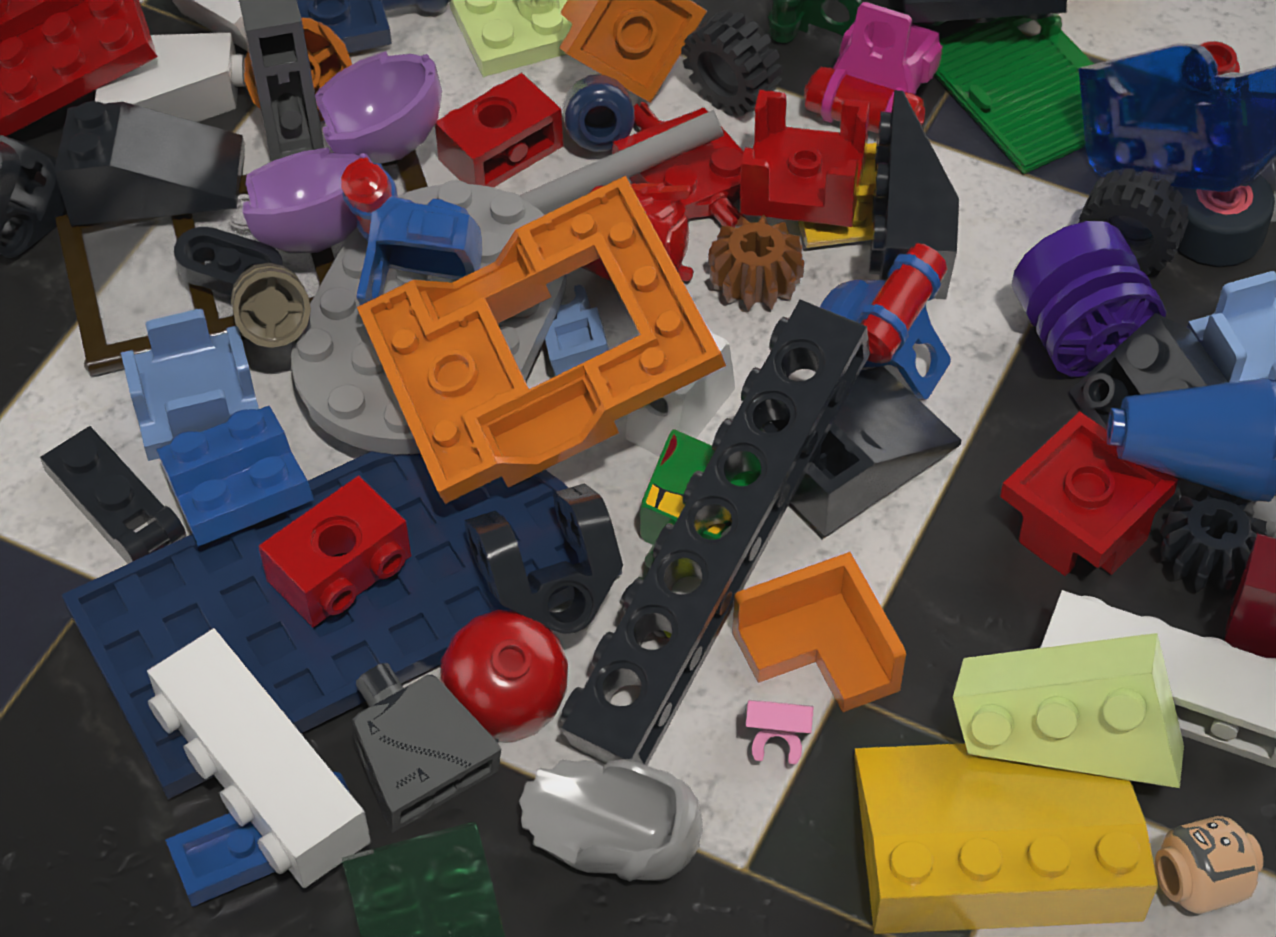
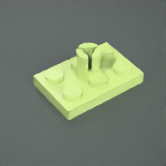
(511, 31)

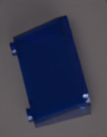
(1179, 118)

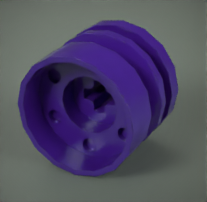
(1084, 294)

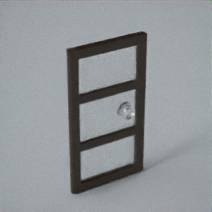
(129, 272)

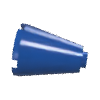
(1204, 435)

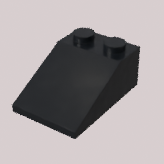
(144, 164)

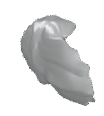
(613, 818)

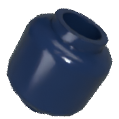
(598, 112)

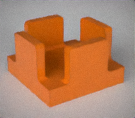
(630, 38)

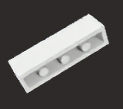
(1217, 690)
(258, 759)

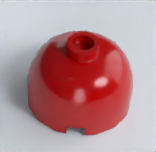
(506, 673)

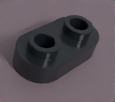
(228, 255)

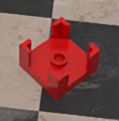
(802, 170)

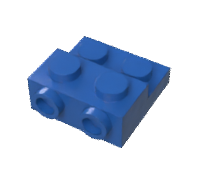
(234, 474)

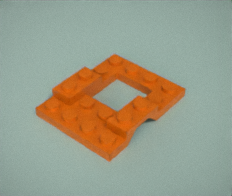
(463, 382)

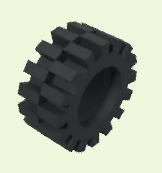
(731, 62)

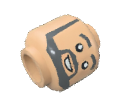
(1208, 864)

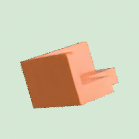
(822, 618)

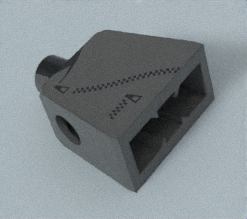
(418, 745)

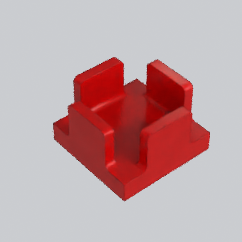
(1085, 499)

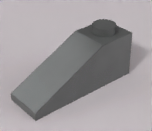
(282, 76)

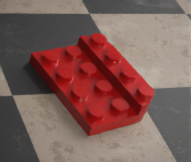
(63, 52)

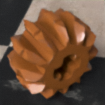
(756, 262)

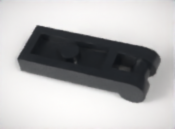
(111, 495)

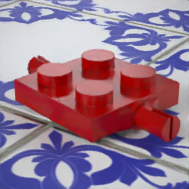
(709, 170)

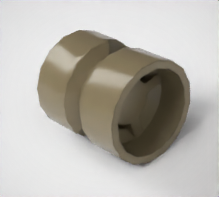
(270, 305)

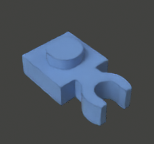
(575, 334)

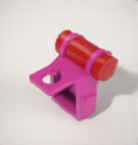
(876, 58)

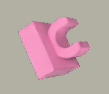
(781, 721)

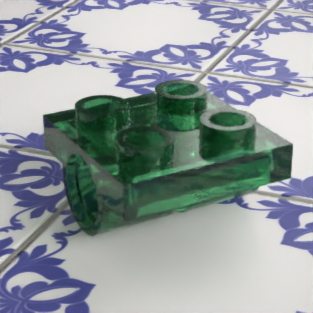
(425, 887)

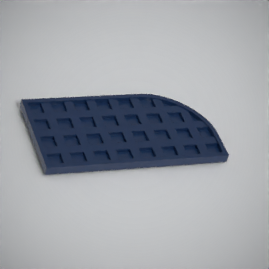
(310, 672)

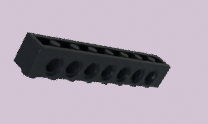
(806, 340)

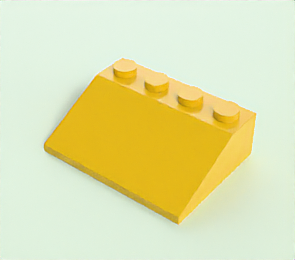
(997, 842)

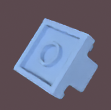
(1242, 329)

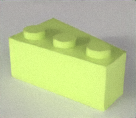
(1075, 709)

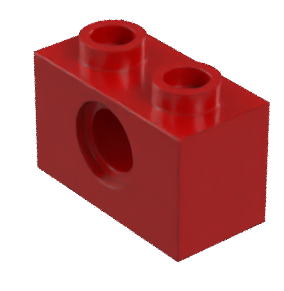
(499, 133)
(349, 521)

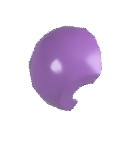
(381, 106)
(300, 202)

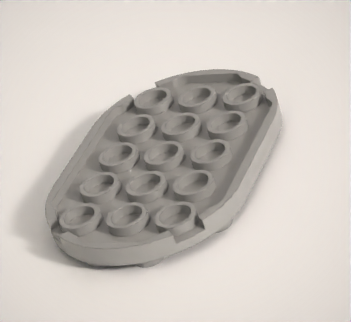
(336, 359)

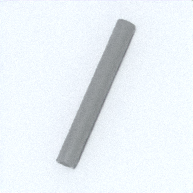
(626, 162)

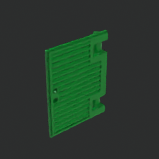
(1018, 86)

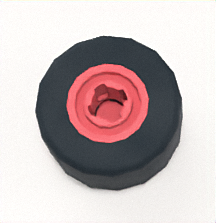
(1228, 224)

